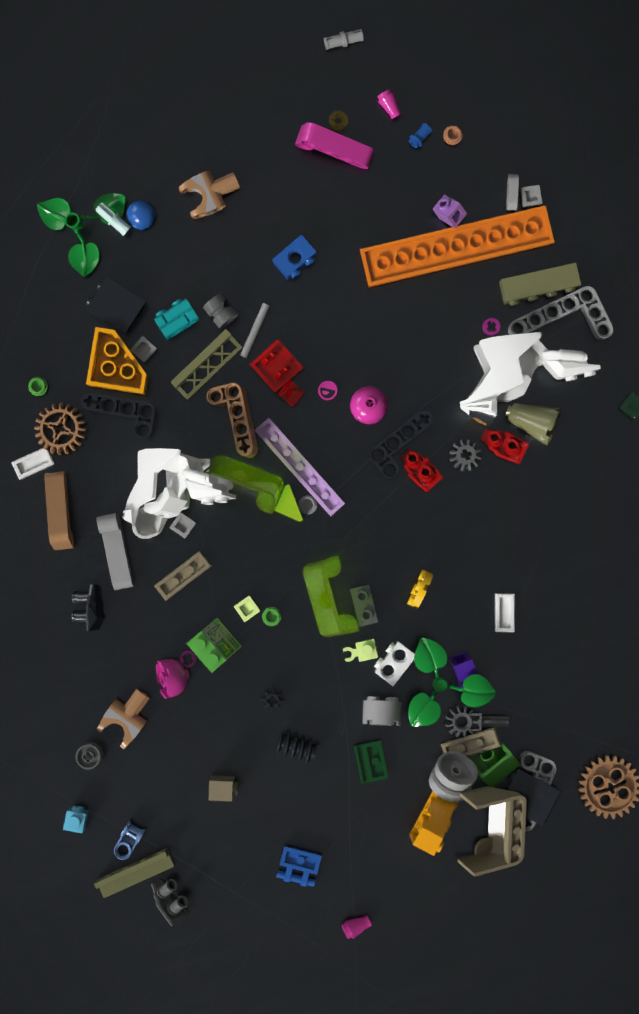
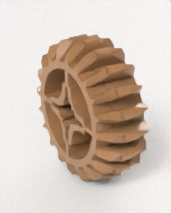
(58, 437)

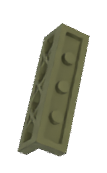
(201, 359)
(134, 873)

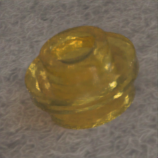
(338, 114)

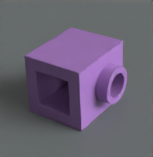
(449, 211)

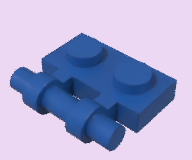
(300, 860)

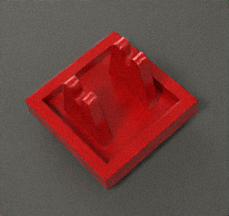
(276, 366)

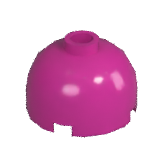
(365, 413)
(172, 677)

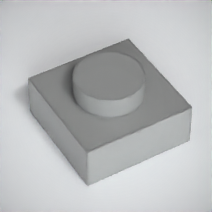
(531, 196)
(143, 349)
(182, 525)

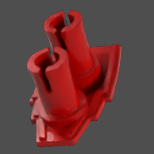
(505, 445)
(421, 469)

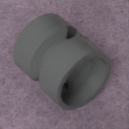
(220, 310)
(89, 755)

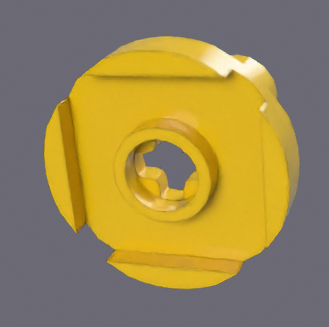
(419, 589)

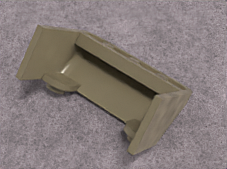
(505, 830)

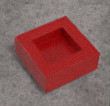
(291, 393)

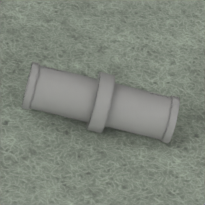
(343, 39)

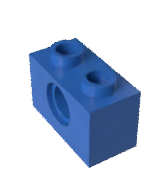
(299, 247)

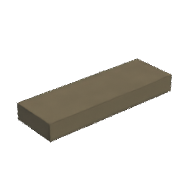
(182, 575)
(474, 743)

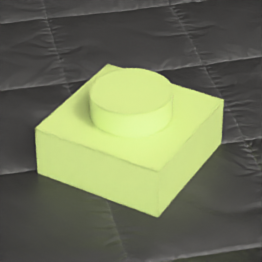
(247, 608)

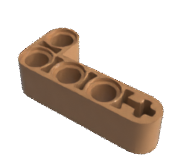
(237, 422)
(57, 506)

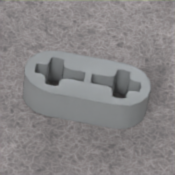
(512, 192)

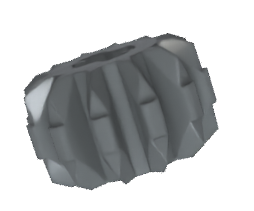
(468, 449)

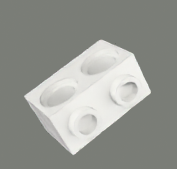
(399, 666)

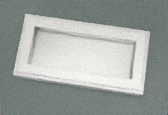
(33, 463)
(504, 612)

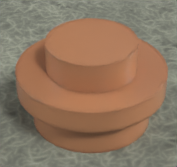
(452, 135)

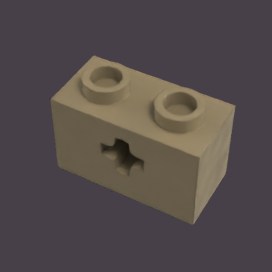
(222, 788)

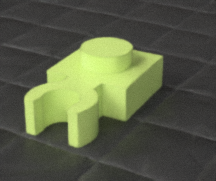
(364, 651)

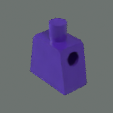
(462, 666)

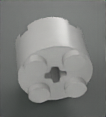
(382, 711)

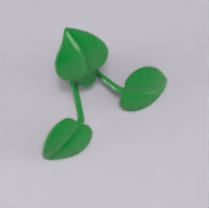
(57, 214)
(424, 710)

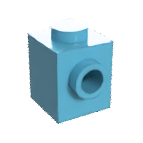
(76, 819)

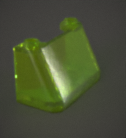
(265, 483)
(322, 599)

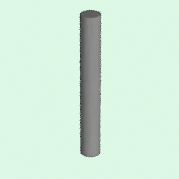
(254, 331)

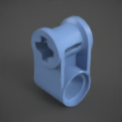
(129, 837)

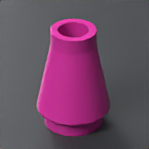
(389, 103)
(354, 927)

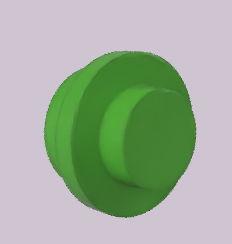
(38, 386)
(271, 616)

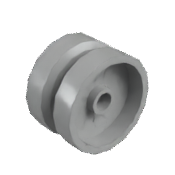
(452, 775)

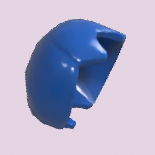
(141, 214)

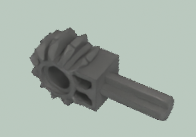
(474, 721)

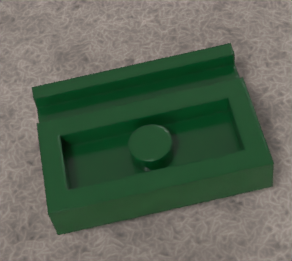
(370, 761)

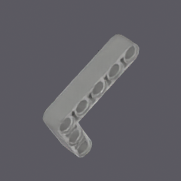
(562, 311)

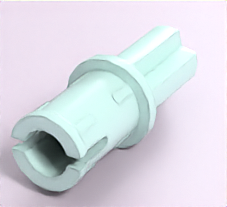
(112, 218)

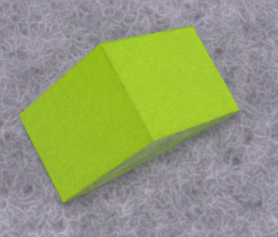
(287, 505)

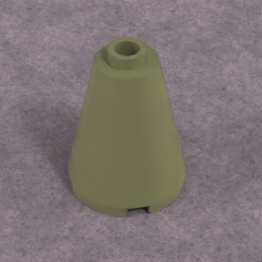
(535, 420)

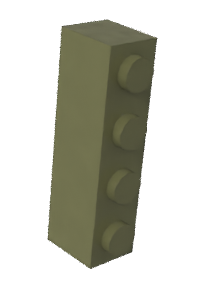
(540, 283)

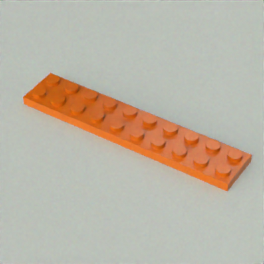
(457, 246)

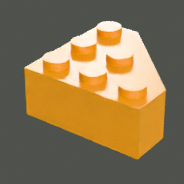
(114, 365)
(432, 824)

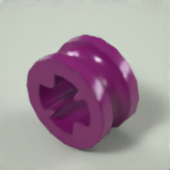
(485, 326)
(182, 660)

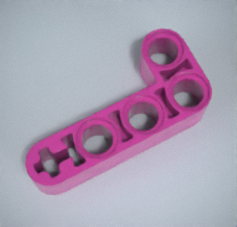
(317, 137)

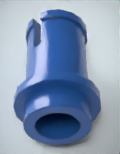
(421, 134)

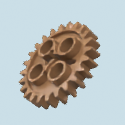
(615, 803)

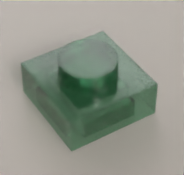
(631, 406)

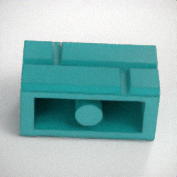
(176, 318)

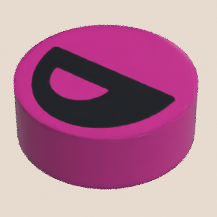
(327, 390)

